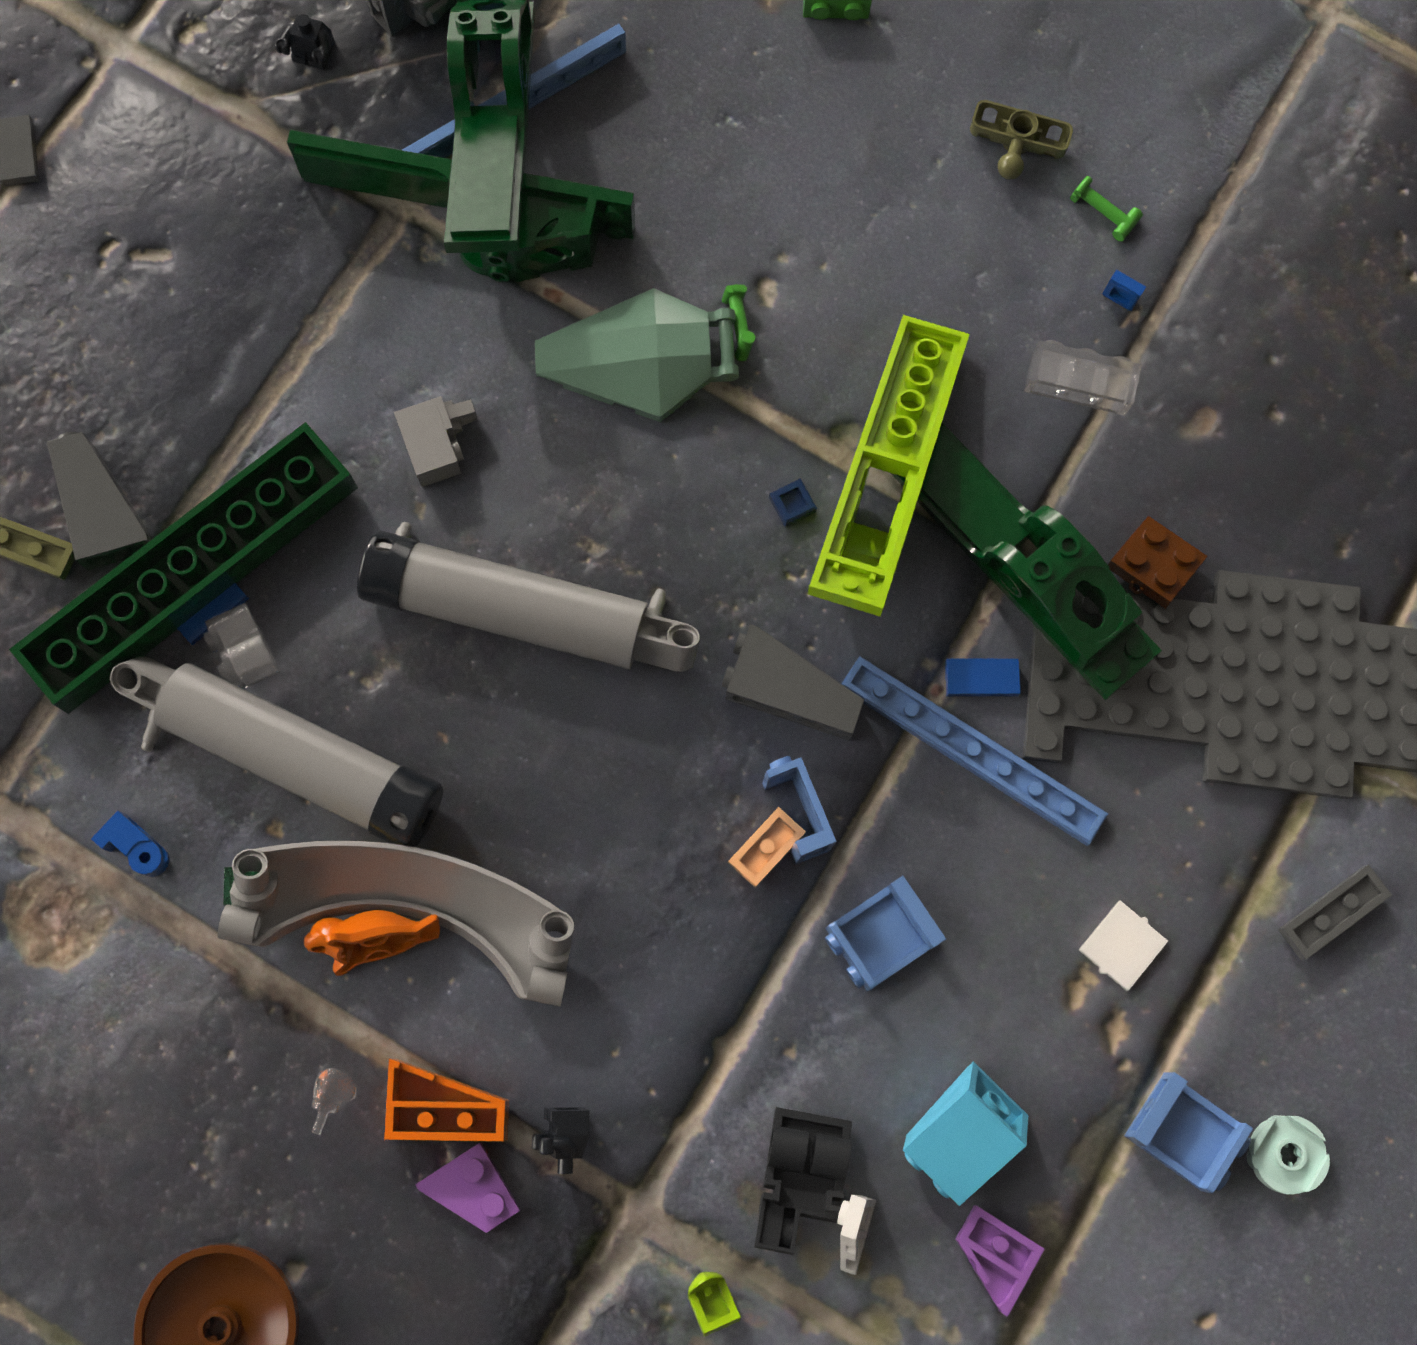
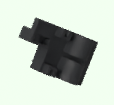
(806, 1173)

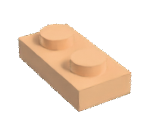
(766, 847)

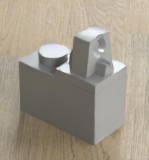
(431, 438)

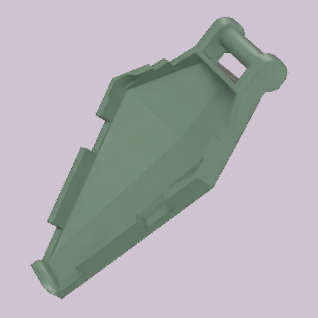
(640, 353)

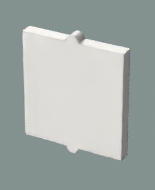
(1123, 945)

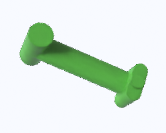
(1124, 222)
(734, 297)

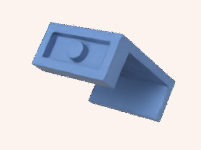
(823, 837)

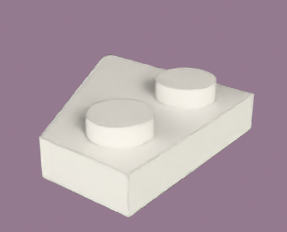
(855, 1218)

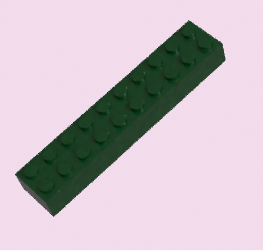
(184, 568)

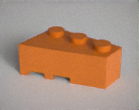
(440, 1108)

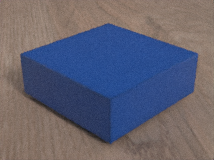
(1123, 290)

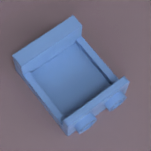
(883, 934)
(1189, 1134)

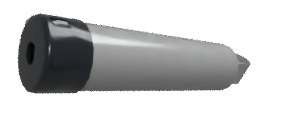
(522, 604)
(281, 748)

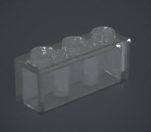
(1083, 377)

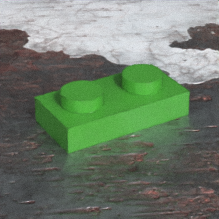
(837, 9)

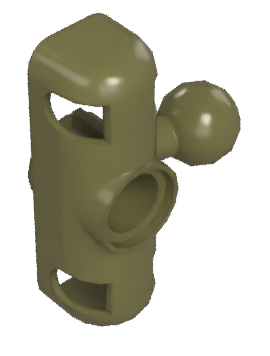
(1034, 140)

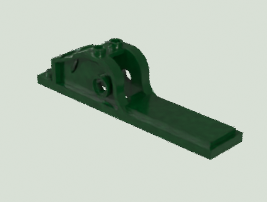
(488, 139)
(553, 213)
(992, 528)

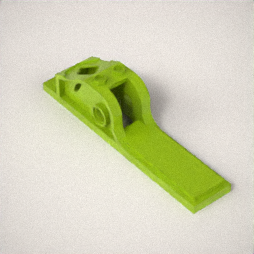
(898, 439)

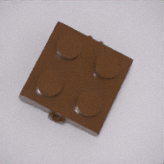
(1156, 562)

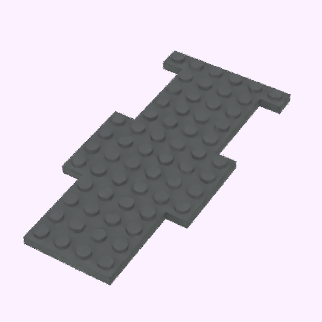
(1262, 677)

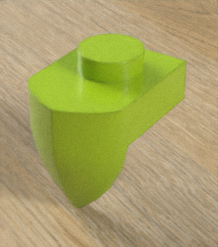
(712, 1302)

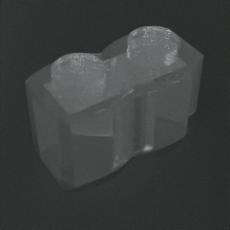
(241, 647)

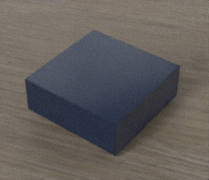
(792, 502)

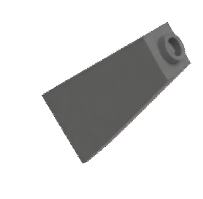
(95, 508)

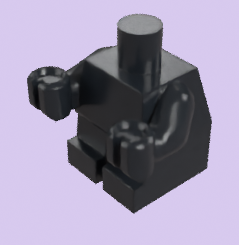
(309, 41)
(565, 1137)

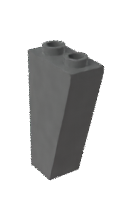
(789, 686)

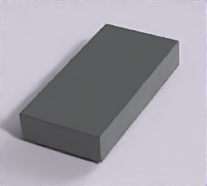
(18, 151)

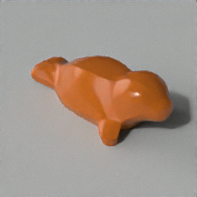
(368, 937)

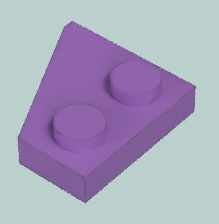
(472, 1189)
(998, 1256)

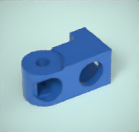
(143, 851)

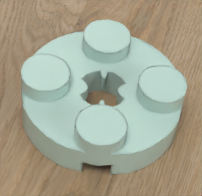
(1267, 1161)

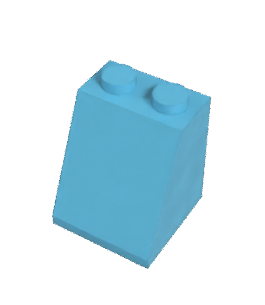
(967, 1135)

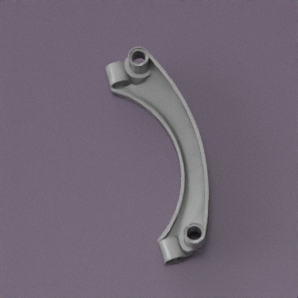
(339, 878)

